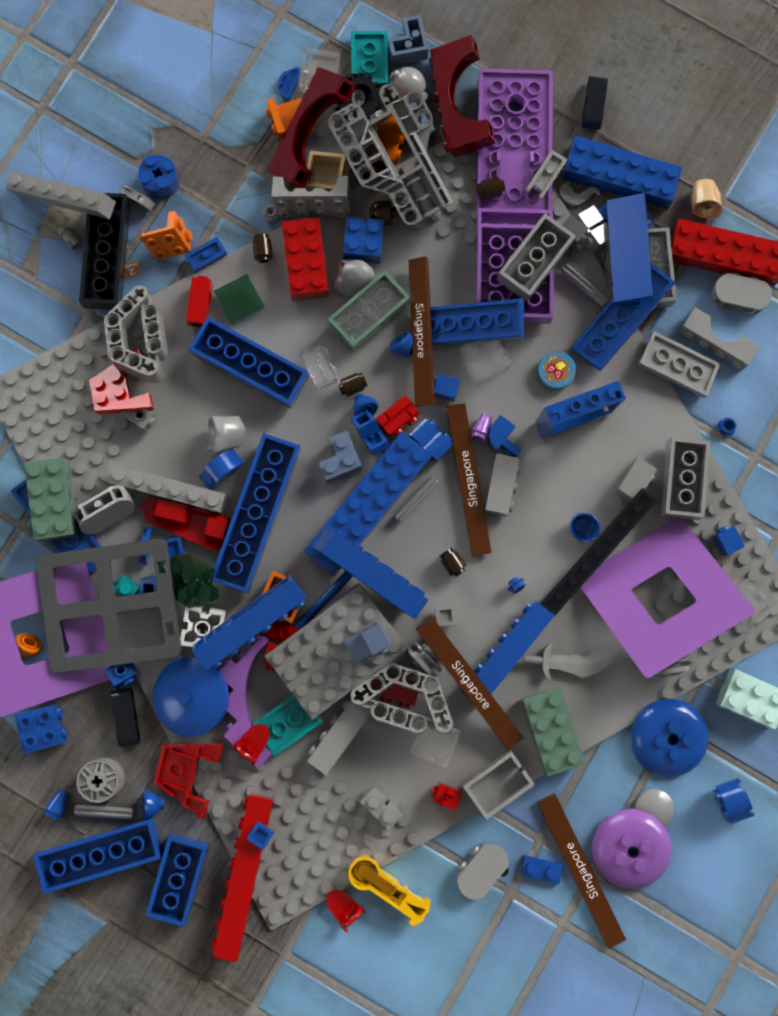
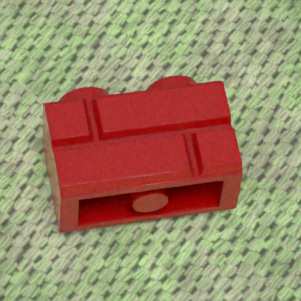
(397, 417)

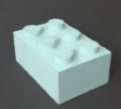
(749, 698)

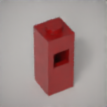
(199, 301)

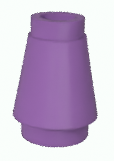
(482, 428)

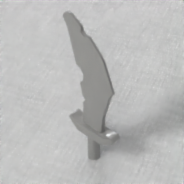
(574, 664)

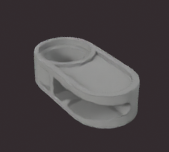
(138, 199)

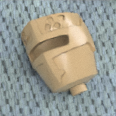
(706, 194)

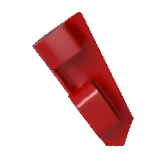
(187, 522)

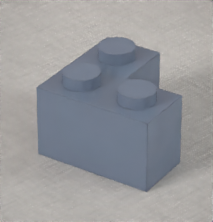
(411, 46)
(344, 462)
(368, 641)

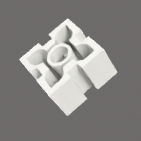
(196, 616)

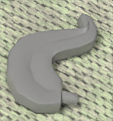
(576, 199)

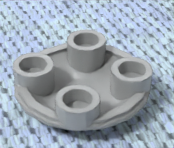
(657, 804)

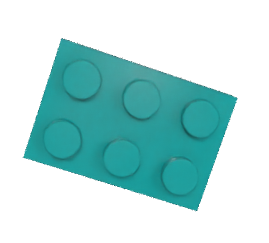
(370, 54)
(287, 724)

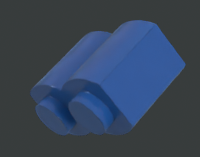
(432, 440)

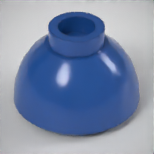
(402, 345)
(363, 403)
(151, 804)

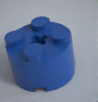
(164, 169)
(734, 801)

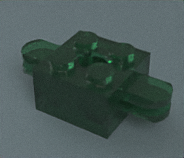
(191, 580)

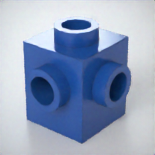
(122, 679)

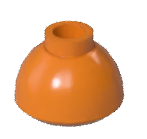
(28, 645)

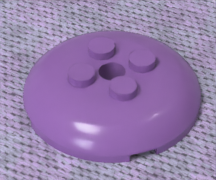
(627, 830)

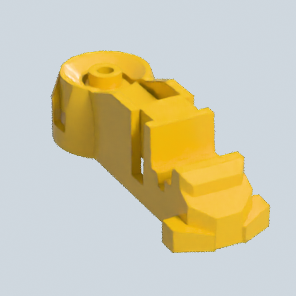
(387, 887)

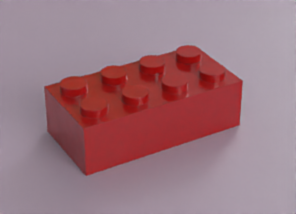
(305, 259)

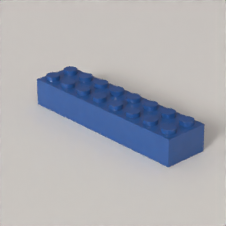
(374, 495)
(256, 513)

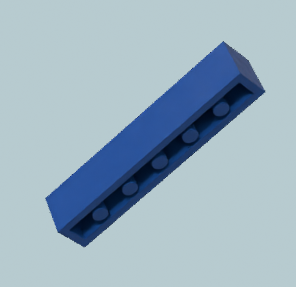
(513, 645)

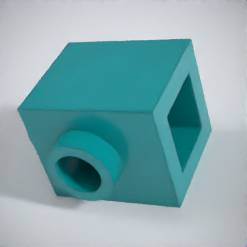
(126, 586)

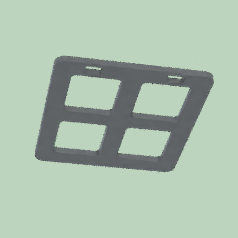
(108, 606)

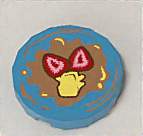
(556, 370)

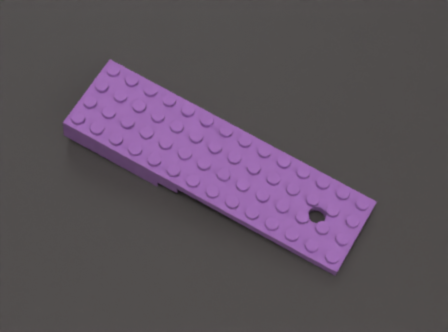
(520, 149)

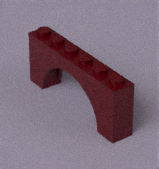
(448, 65)
(323, 91)

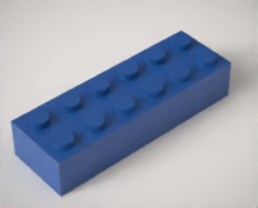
(621, 172)
(249, 362)
(372, 574)
(249, 622)
(98, 855)

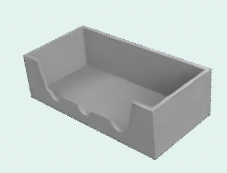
(315, 203)

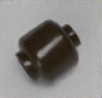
(384, 211)

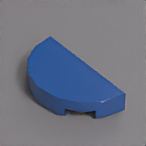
(288, 82)
(148, 532)

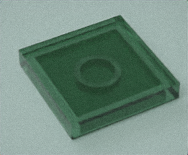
(239, 299)

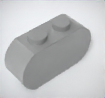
(741, 293)
(104, 510)
(481, 870)

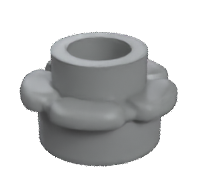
(270, 217)

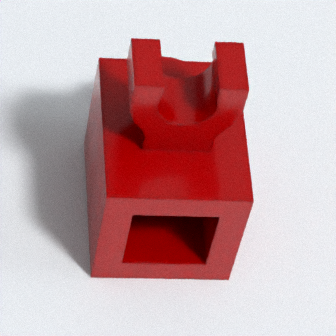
(446, 795)

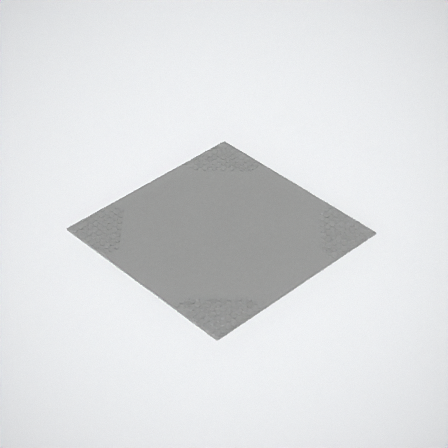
(575, 471)

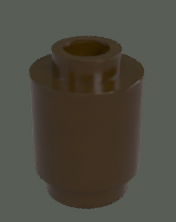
(490, 188)
(262, 248)
(352, 384)
(452, 562)

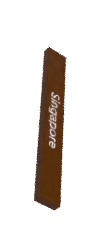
(421, 332)
(468, 479)
(469, 683)
(581, 870)

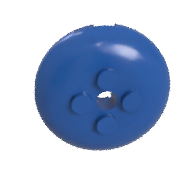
(651, 736)

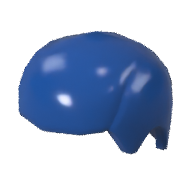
(584, 527)

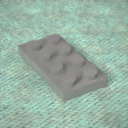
(679, 364)

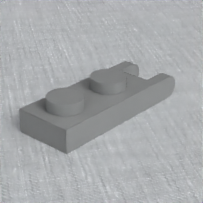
(547, 174)

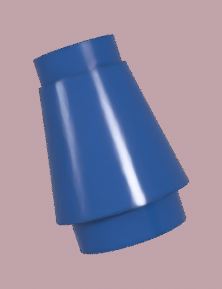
(57, 804)

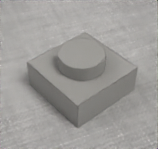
(445, 615)

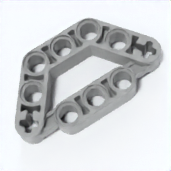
(141, 305)
(391, 711)

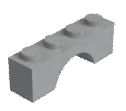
(698, 327)

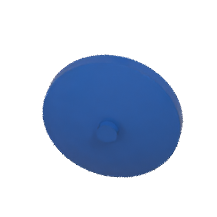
(190, 698)

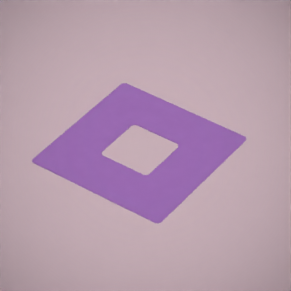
(656, 646)
(37, 683)

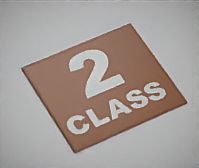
(132, 269)

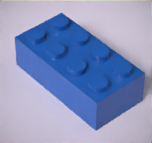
(177, 879)

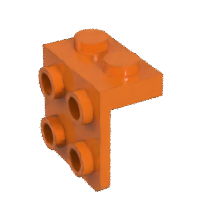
(281, 115)
(168, 241)

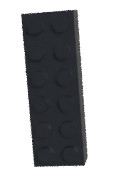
(105, 256)

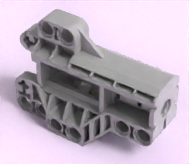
(417, 137)

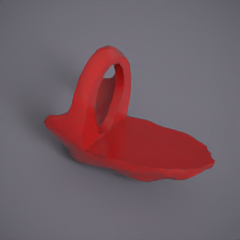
(252, 742)
(343, 908)

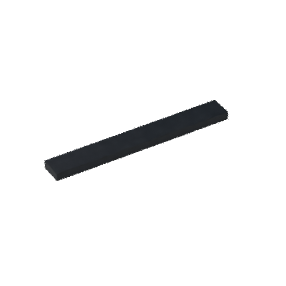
(598, 551)

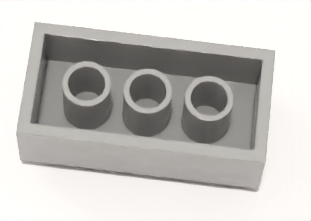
(535, 257)
(685, 478)

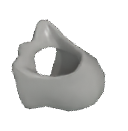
(352, 276)
(225, 433)

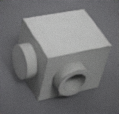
(142, 419)

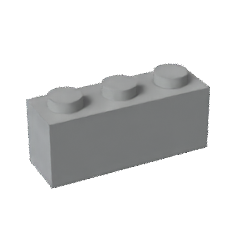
(502, 485)

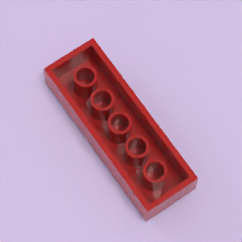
(724, 251)

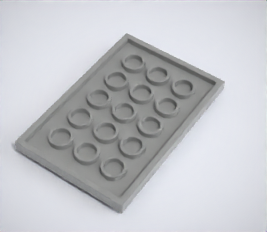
(317, 661)

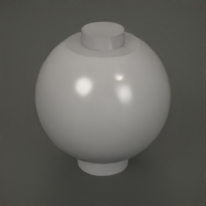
(407, 81)

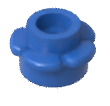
(732, 426)
(516, 585)

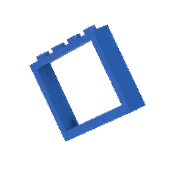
(580, 409)

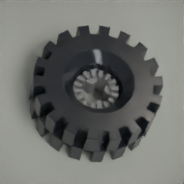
(366, 94)

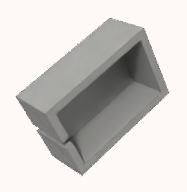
(498, 784)

